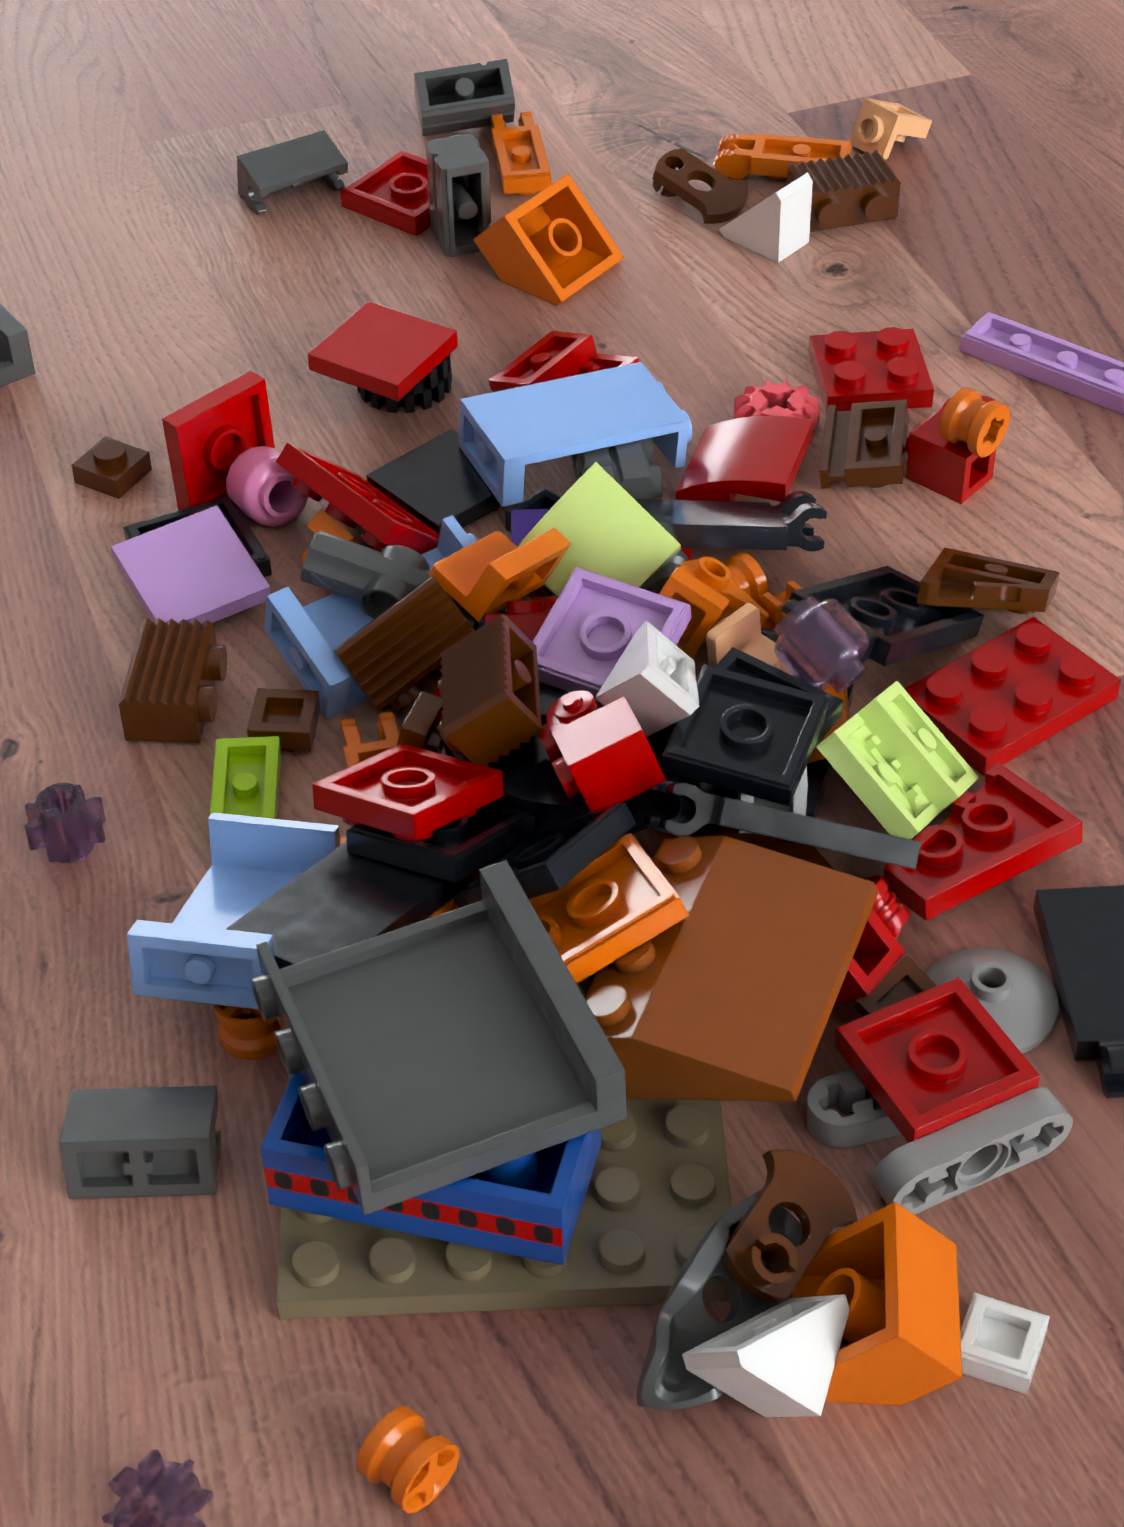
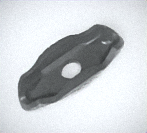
(685, 1322)

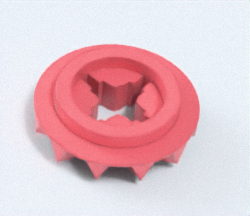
(780, 398)

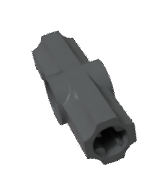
(367, 574)

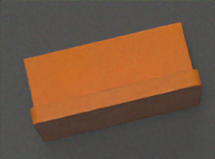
(497, 570)

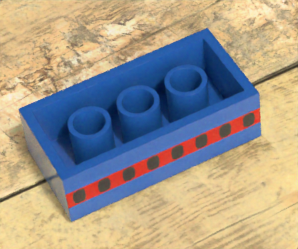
(510, 1209)

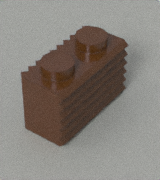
(849, 190)
(403, 645)
(172, 681)
(490, 692)

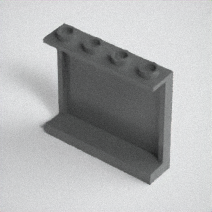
(442, 1047)

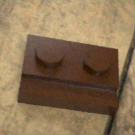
(865, 444)

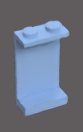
(566, 418)
(312, 632)
(195, 953)

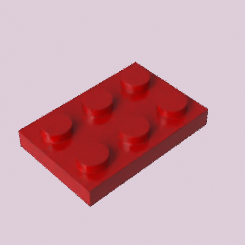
(356, 502)
(1013, 693)

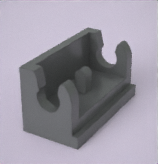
(289, 166)
(141, 1142)

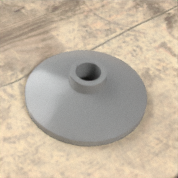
(1008, 988)

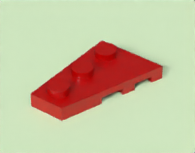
(983, 844)

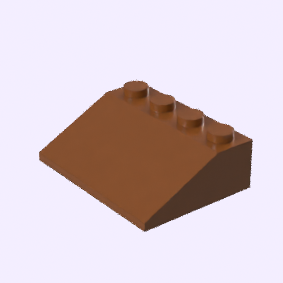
(739, 985)

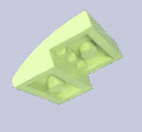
(606, 533)
(898, 762)

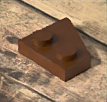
(986, 583)

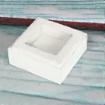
(1001, 1342)

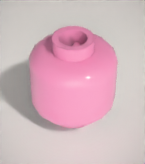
(263, 488)

